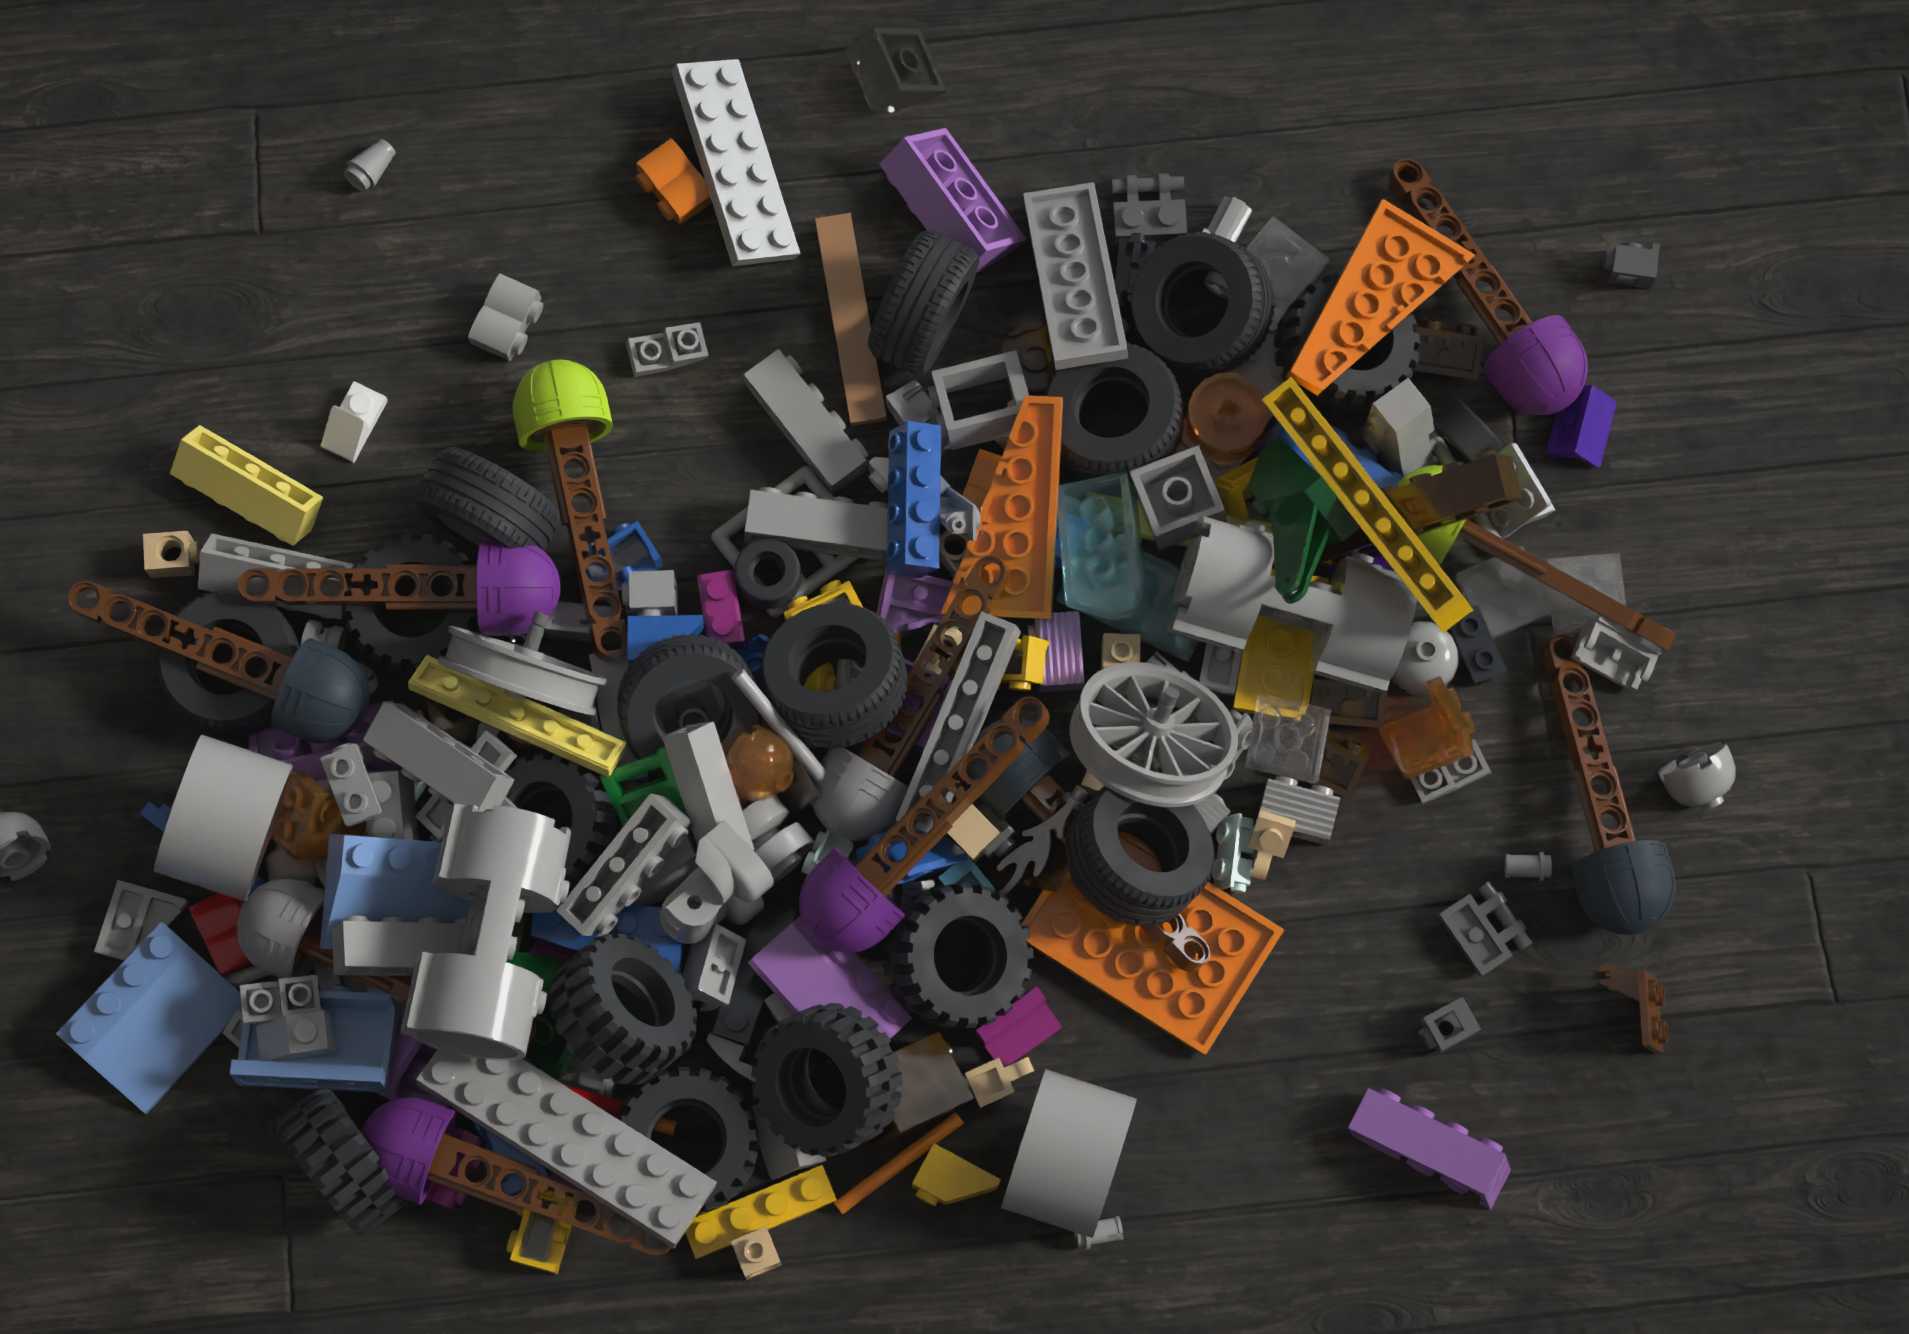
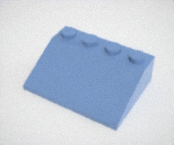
(384, 880)
(152, 1018)

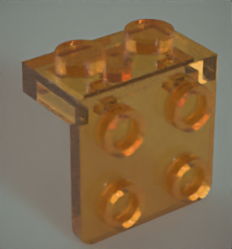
(1430, 735)
(308, 818)

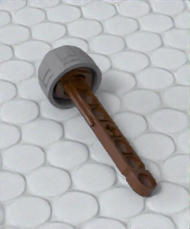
(861, 789)
(283, 935)

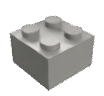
(1176, 495)

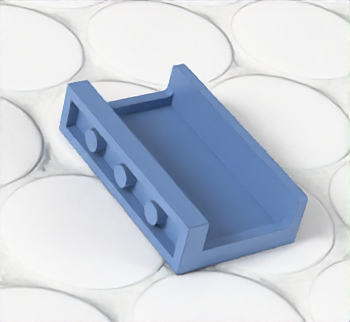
(364, 1048)

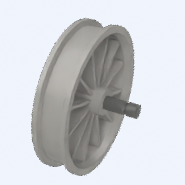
(522, 668)
(1153, 734)

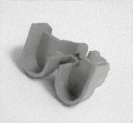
(722, 886)

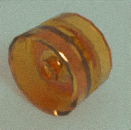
(1206, 415)

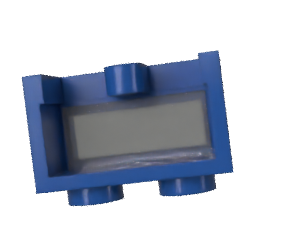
(629, 552)

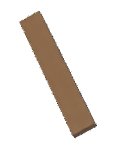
(850, 319)

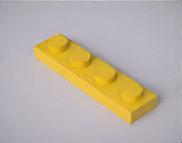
(761, 1209)

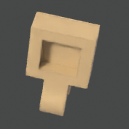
(1270, 838)
(994, 1081)

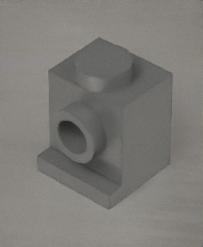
(1632, 264)
(1460, 1019)

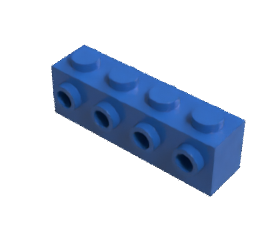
(913, 499)

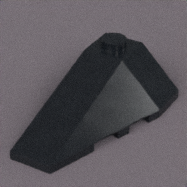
(743, 1014)

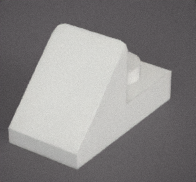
(352, 421)

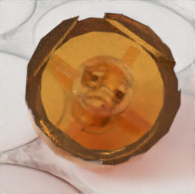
(760, 764)

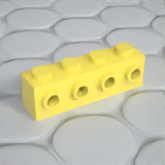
(246, 485)

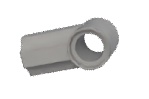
(1229, 219)

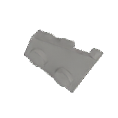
(133, 916)

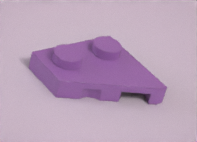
(912, 601)

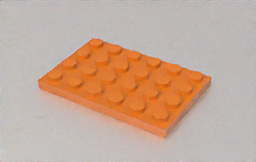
(1137, 971)

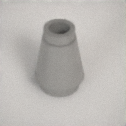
(369, 165)

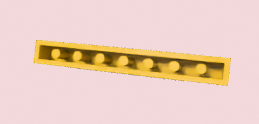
(1368, 505)

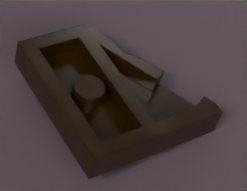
(1050, 879)

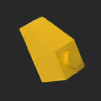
(950, 1178)

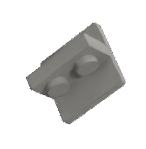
(1534, 502)

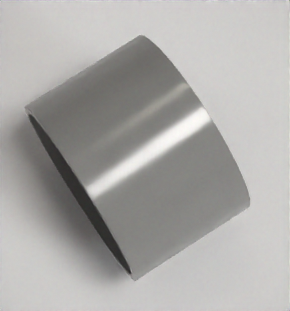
(222, 818)
(1069, 1153)

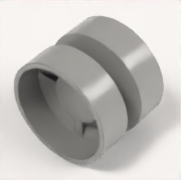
(778, 849)

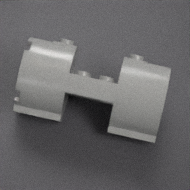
(1356, 619)
(505, 867)

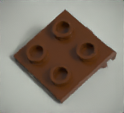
(1644, 989)

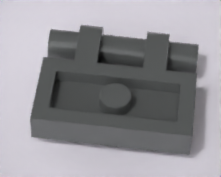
(1154, 218)
(1476, 935)

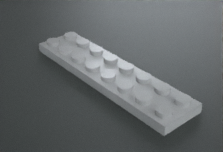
(573, 1140)

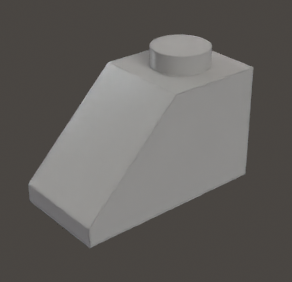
(296, 1037)

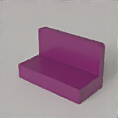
(1020, 1029)

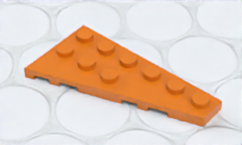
(1383, 282)
(1020, 517)

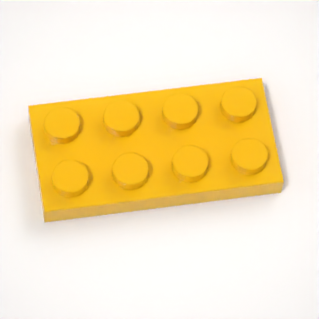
(1275, 663)

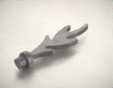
(1040, 847)

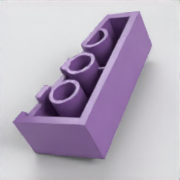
(1431, 1145)

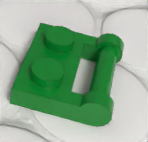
(629, 801)

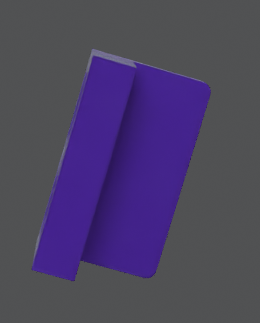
(1583, 427)

